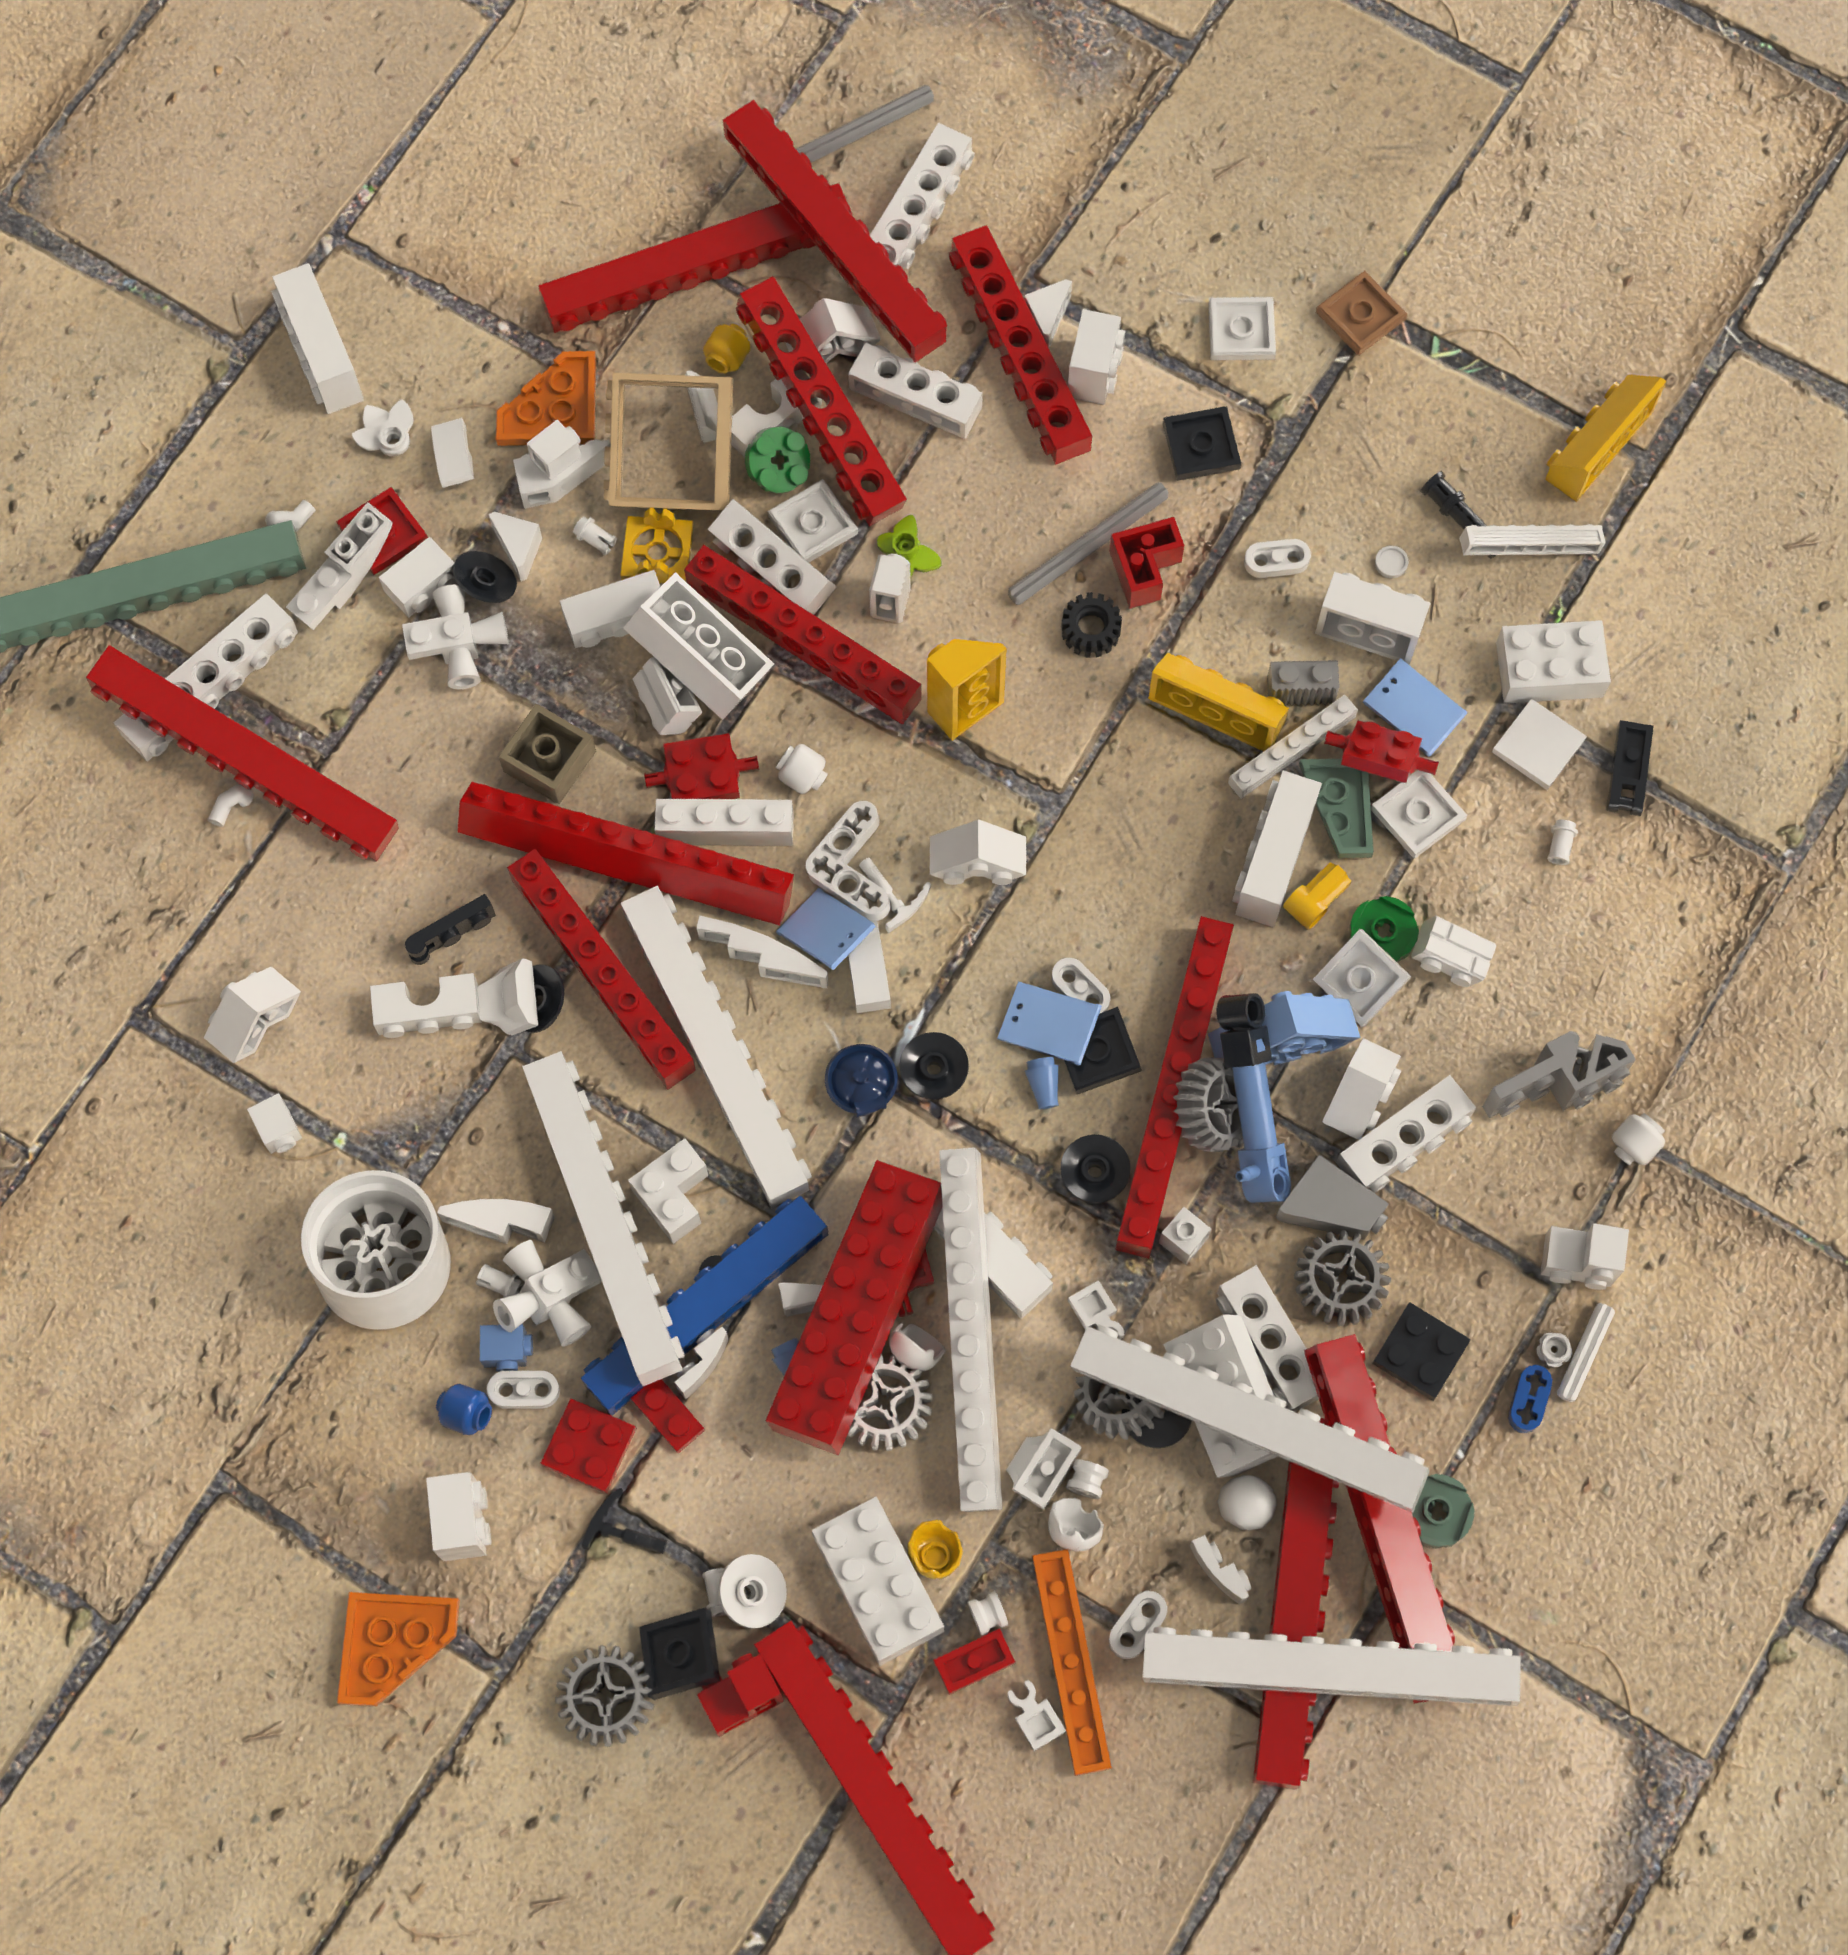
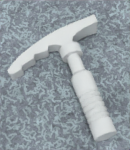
(897, 906)

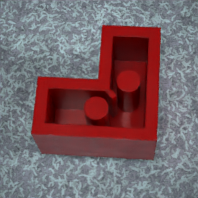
(1140, 554)
(741, 1695)

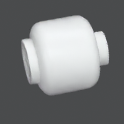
(801, 769)
(1638, 1139)

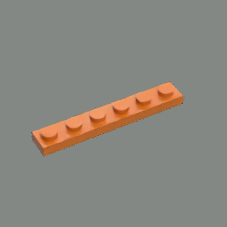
(1071, 1662)

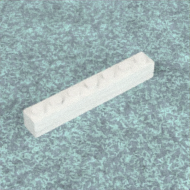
(1532, 540)
(1292, 746)

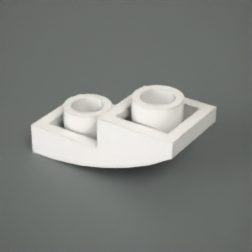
(452, 452)
(709, 1351)
(1227, 1579)

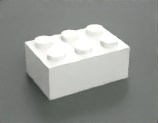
(1372, 617)
(1553, 661)

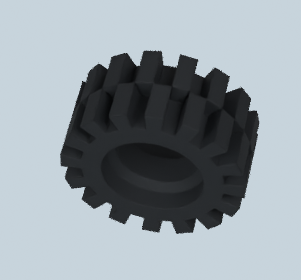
(1095, 607)

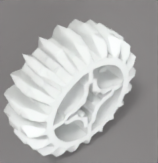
(898, 1397)

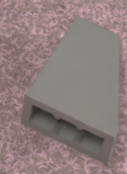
(1333, 1202)

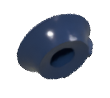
(861, 1079)

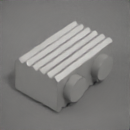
(1304, 682)

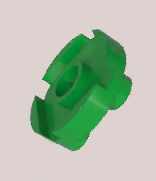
(796, 459)
(1397, 916)

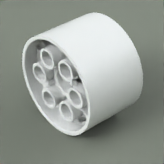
(384, 1199)

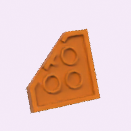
(560, 393)
(390, 1641)

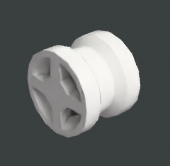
(1087, 1479)
(988, 1613)

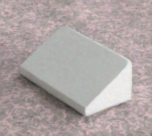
(705, 410)

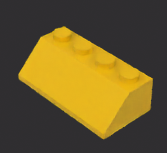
(1604, 434)
(964, 683)
(1217, 701)

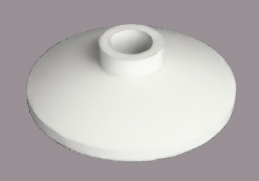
(766, 1588)

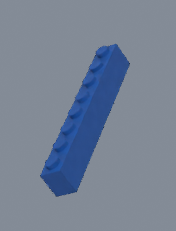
(716, 1294)

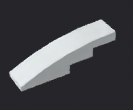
(774, 958)

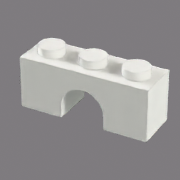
(748, 423)
(453, 1007)

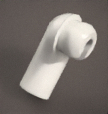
(298, 516)
(226, 801)

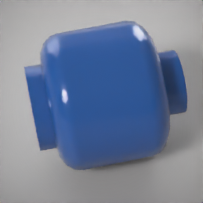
(464, 1409)

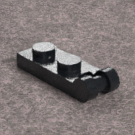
(1630, 767)
(449, 929)

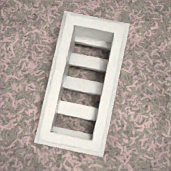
(798, 1297)

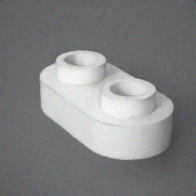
(1276, 556)
(1084, 985)
(524, 1389)
(1136, 1624)

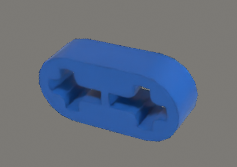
(1521, 1397)

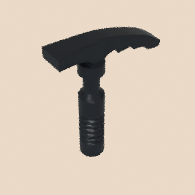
(627, 1535)

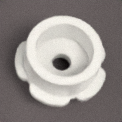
(1556, 1340)

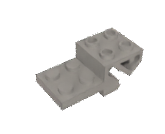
(1602, 1068)

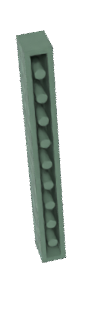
(149, 584)

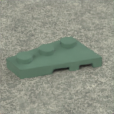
(1343, 805)

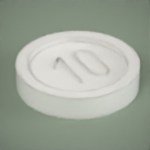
(1391, 561)

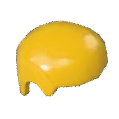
(934, 1550)

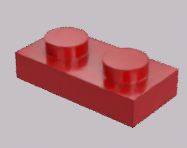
(668, 1414)
(974, 1661)

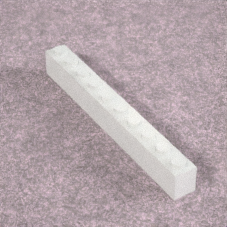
(715, 1047)
(603, 1220)
(970, 1330)
(1251, 1419)
(1332, 1668)

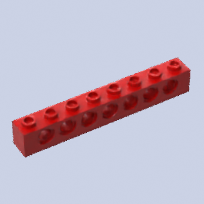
(980, 248)
(769, 299)
(803, 634)
(601, 969)

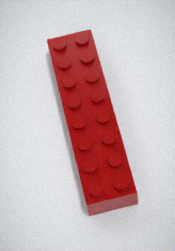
(856, 1308)

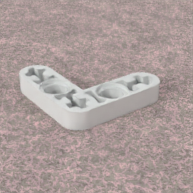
(838, 859)

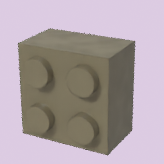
(547, 753)

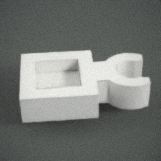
(1094, 1308)
(1038, 1721)

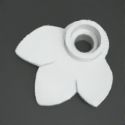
(383, 427)

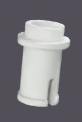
(593, 534)
(1562, 840)
(499, 1281)
(712, 1580)

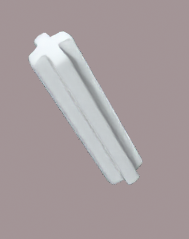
(1585, 1352)

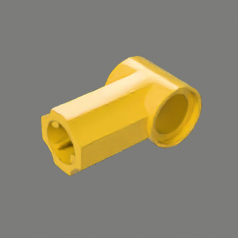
(1311, 901)

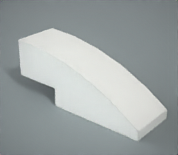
(869, 974)
(499, 1218)

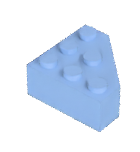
(1302, 1026)

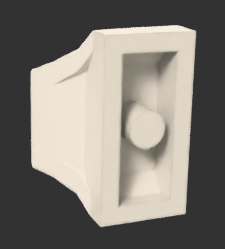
(509, 998)
(1042, 1466)

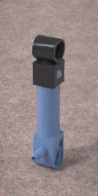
(1246, 1050)

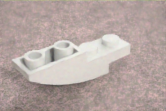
(345, 568)

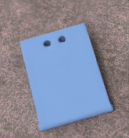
(1415, 706)
(825, 928)
(1049, 1023)

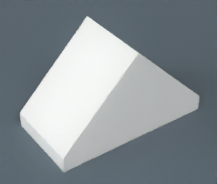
(1049, 306)
(519, 540)

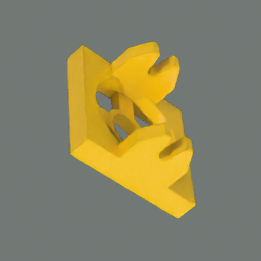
(660, 522)

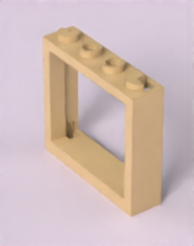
(615, 425)

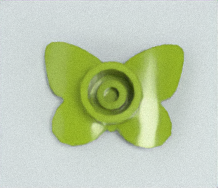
(906, 544)

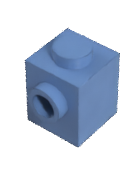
(504, 1348)

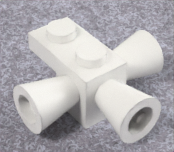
(454, 636)
(547, 1292)

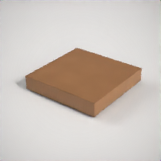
(1361, 313)

